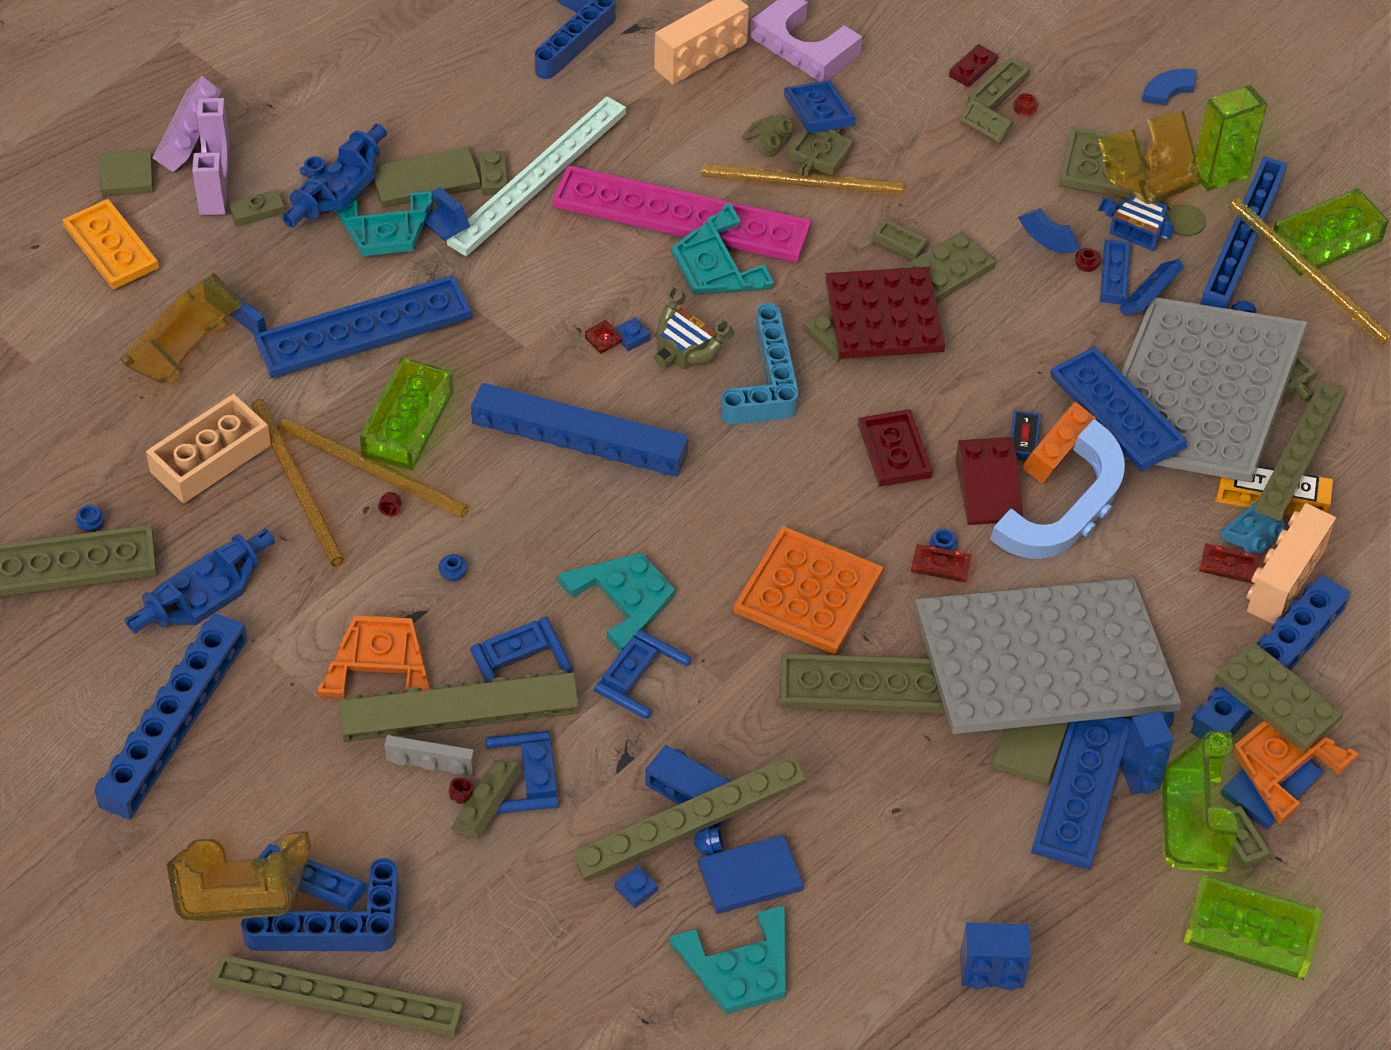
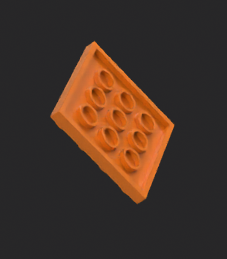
(808, 590)

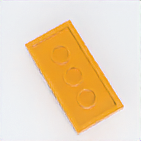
(110, 244)

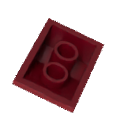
(988, 479)

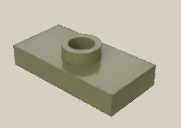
(986, 121)
(256, 207)
(900, 239)

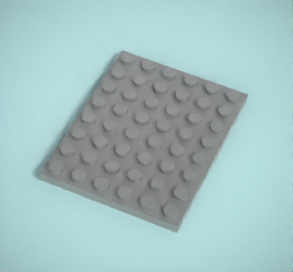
(1214, 380)
(1045, 656)

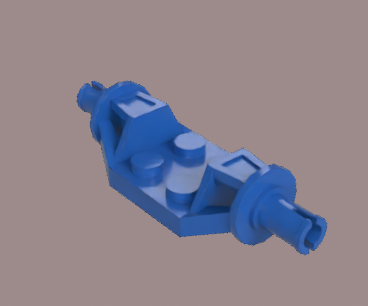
(341, 180)
(203, 585)

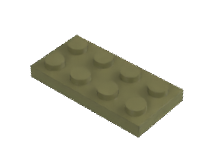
(1278, 697)

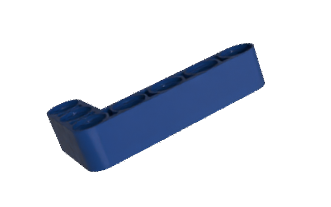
(575, 35)
(334, 922)

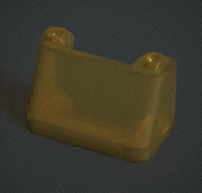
(217, 889)

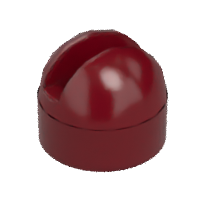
(390, 504)
(456, 787)

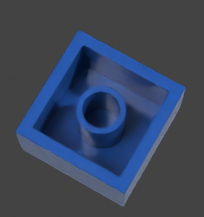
(995, 955)

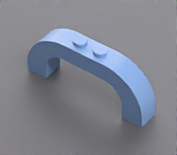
(1045, 541)

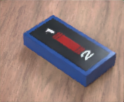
(1025, 432)

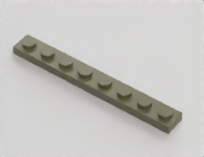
(1300, 451)
(689, 817)
(337, 995)

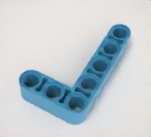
(780, 396)

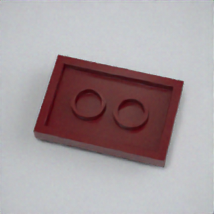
(895, 447)

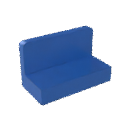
(448, 217)

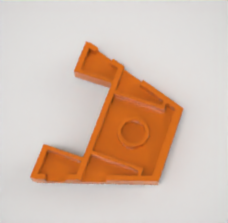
(376, 646)
(1272, 759)

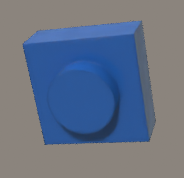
(633, 334)
(636, 886)

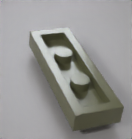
(1000, 83)
(486, 798)

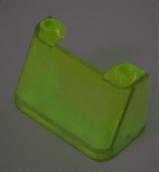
(1193, 830)

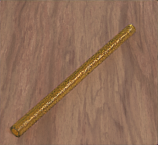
(795, 178)
(1309, 271)
(373, 467)
(299, 485)

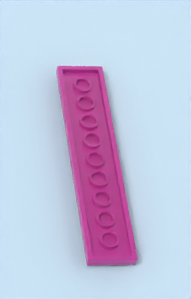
(678, 212)

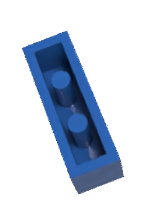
(1146, 753)
(680, 777)

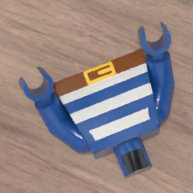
(1138, 221)

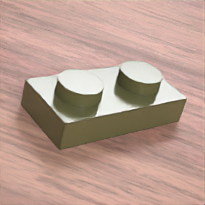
(492, 172)
(1248, 846)

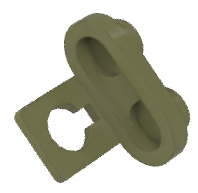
(771, 133)

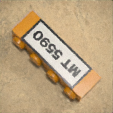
(1312, 490)

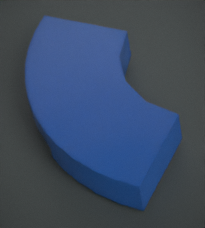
(1169, 84)
(1049, 233)

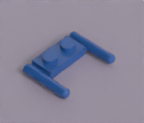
(518, 645)
(630, 667)
(537, 769)

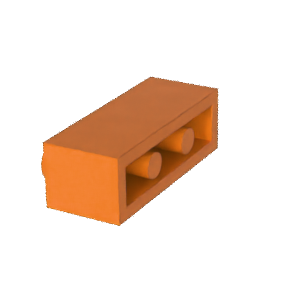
(1057, 443)

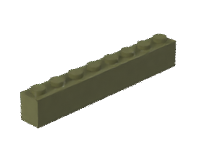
(458, 706)

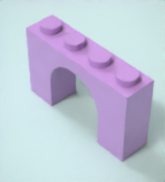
(817, 59)
(212, 164)

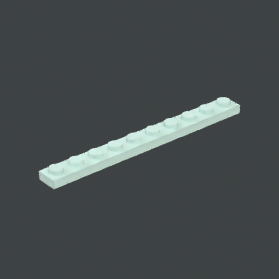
(537, 175)

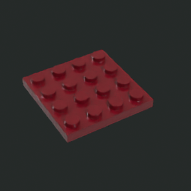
(884, 312)

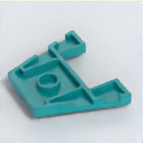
(387, 231)
(708, 263)
(631, 585)
(744, 974)

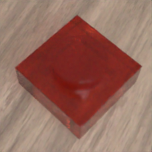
(603, 336)

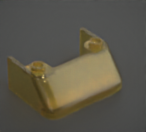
(1170, 160)
(180, 329)

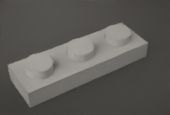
(429, 755)

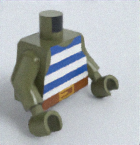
(685, 338)

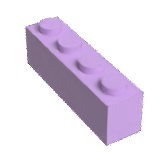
(184, 127)

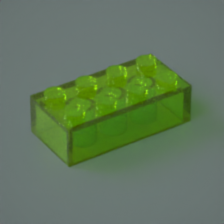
(1229, 136)
(1333, 229)
(406, 413)
(1253, 927)

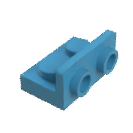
(1253, 531)

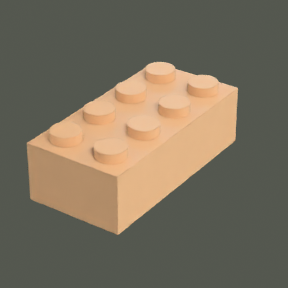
(700, 38)
(208, 448)
(1290, 563)

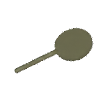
(1186, 219)

